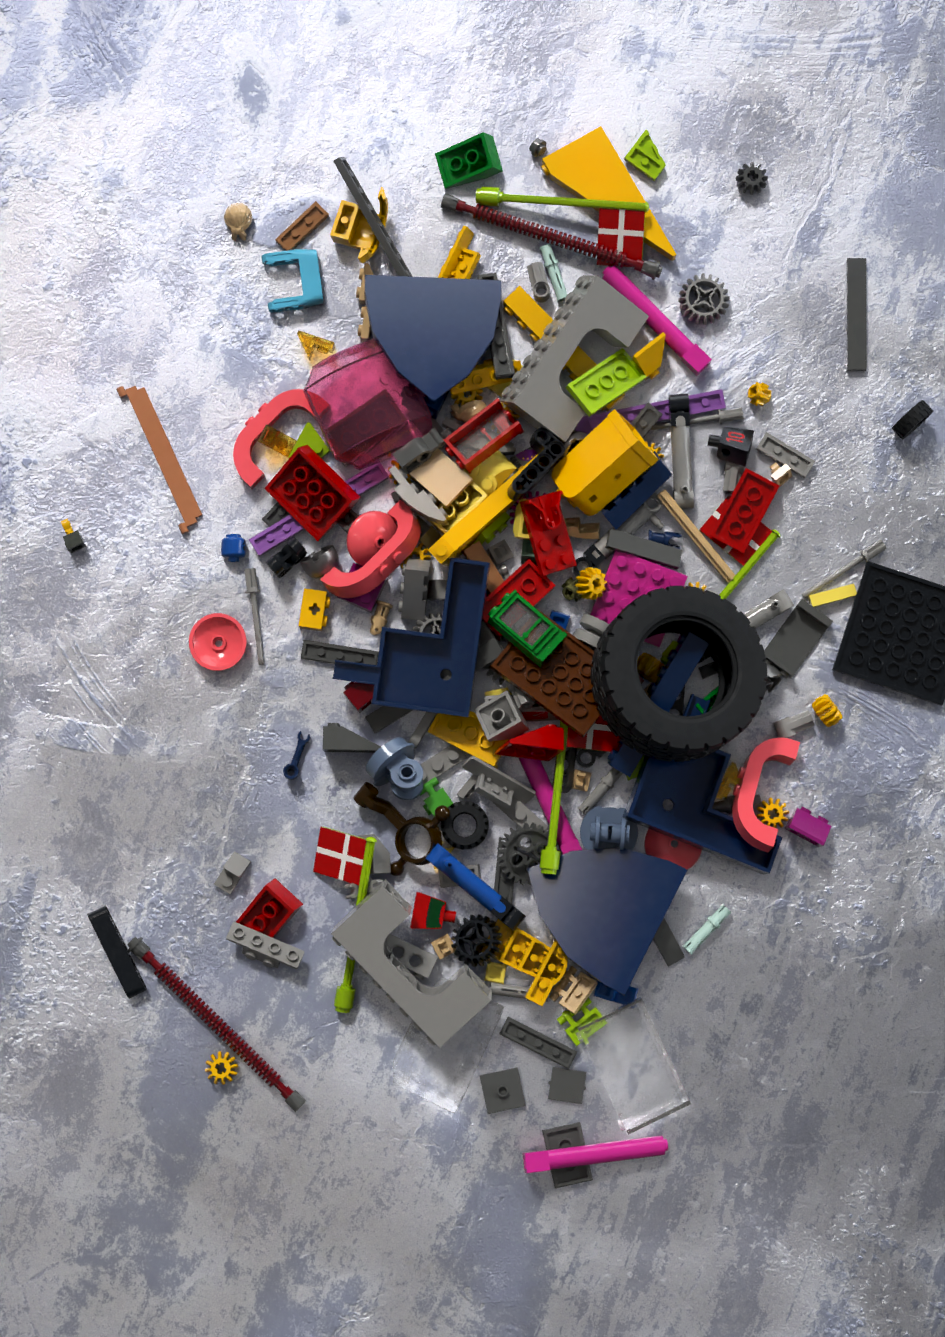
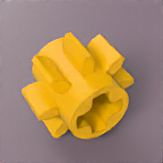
(759, 394)

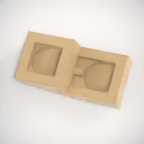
(579, 530)

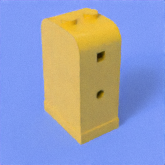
(603, 464)

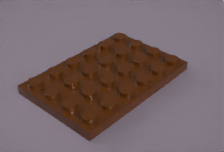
(559, 684)

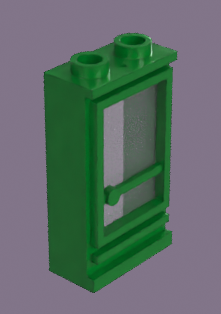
(526, 627)

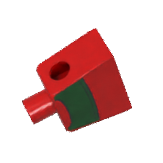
(430, 913)

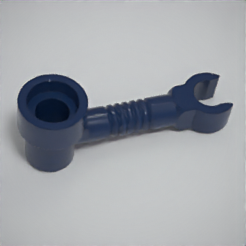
(296, 758)

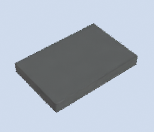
(564, 1137)

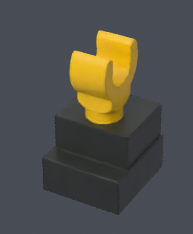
(73, 539)

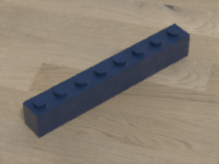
(664, 692)

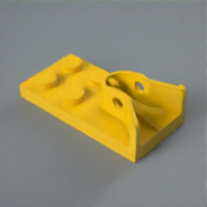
(466, 735)

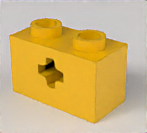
(311, 599)

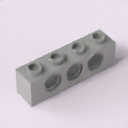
(427, 959)

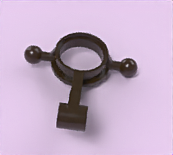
(368, 798)

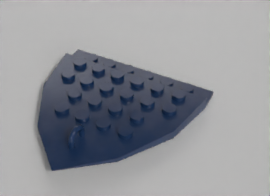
(432, 326)
(606, 908)

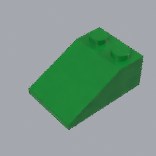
(469, 161)

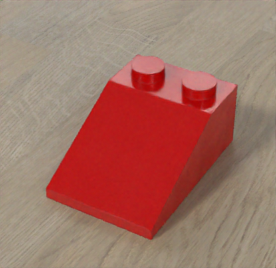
(537, 744)
(270, 909)

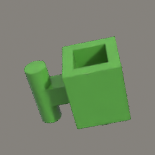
(435, 798)

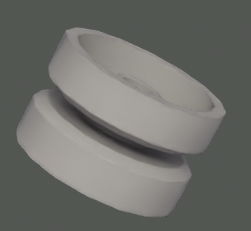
(594, 630)

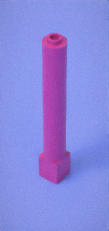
(689, 353)
(544, 790)
(594, 1154)

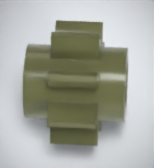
(569, 590)

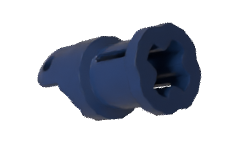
(664, 538)

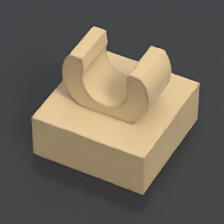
(780, 474)
(581, 780)
(443, 946)

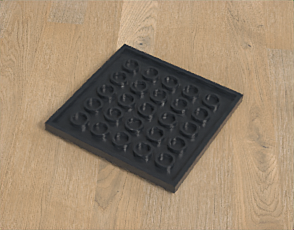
(896, 634)

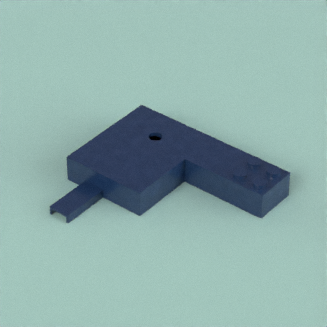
(413, 660)
(693, 790)

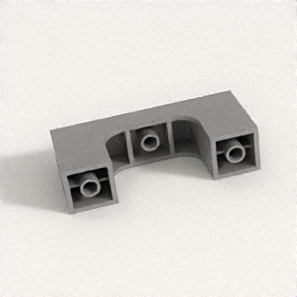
(536, 387)
(435, 1010)

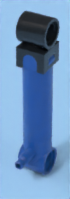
(475, 887)

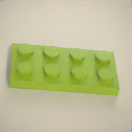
(605, 382)

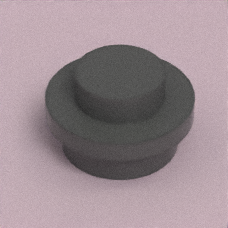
(538, 147)

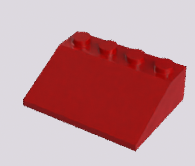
(312, 492)

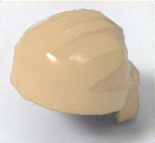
(238, 219)
(467, 410)

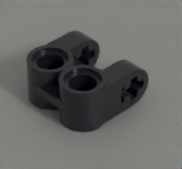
(288, 557)

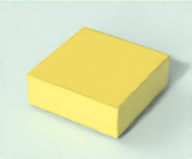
(495, 972)

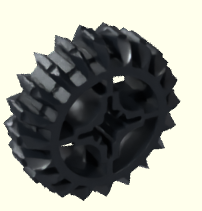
(461, 938)

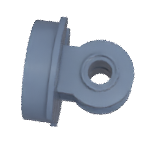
(396, 765)
(608, 829)

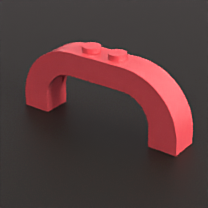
(268, 415)
(383, 562)
(745, 821)

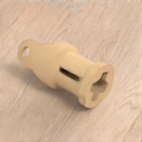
(379, 620)

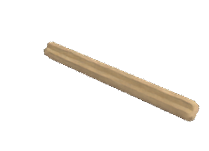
(696, 536)

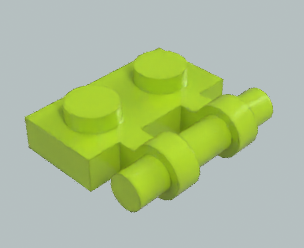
(588, 1016)

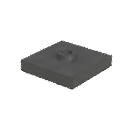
(502, 1090)

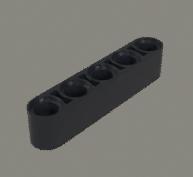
(117, 951)

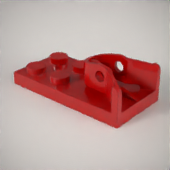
(744, 510)
(548, 533)
(526, 582)

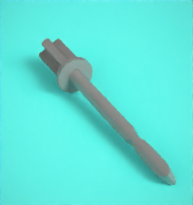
(722, 416)
(866, 555)
(252, 588)

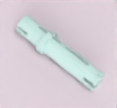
(554, 273)
(710, 925)

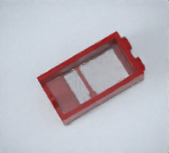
(482, 436)

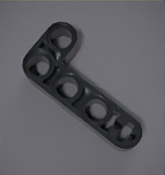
(534, 469)

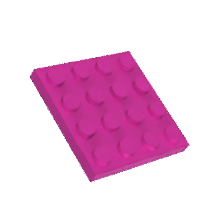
(629, 579)

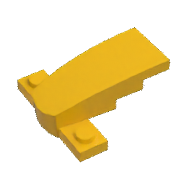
(533, 958)

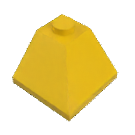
(650, 357)

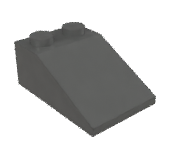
(340, 739)

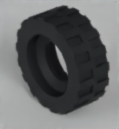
(912, 419)

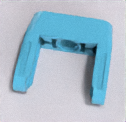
(310, 279)

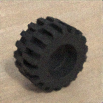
(480, 832)

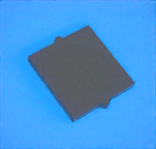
(567, 1085)

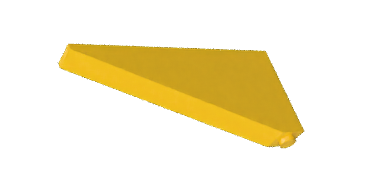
(595, 171)
(474, 523)

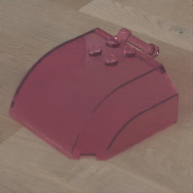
(365, 405)

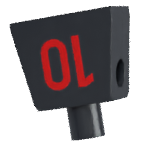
(733, 445)

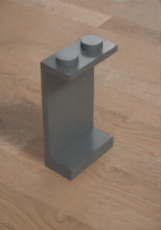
(796, 638)

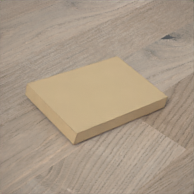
(442, 477)

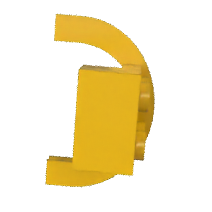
(353, 229)

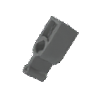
(418, 450)

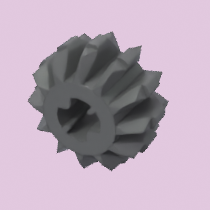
(745, 181)

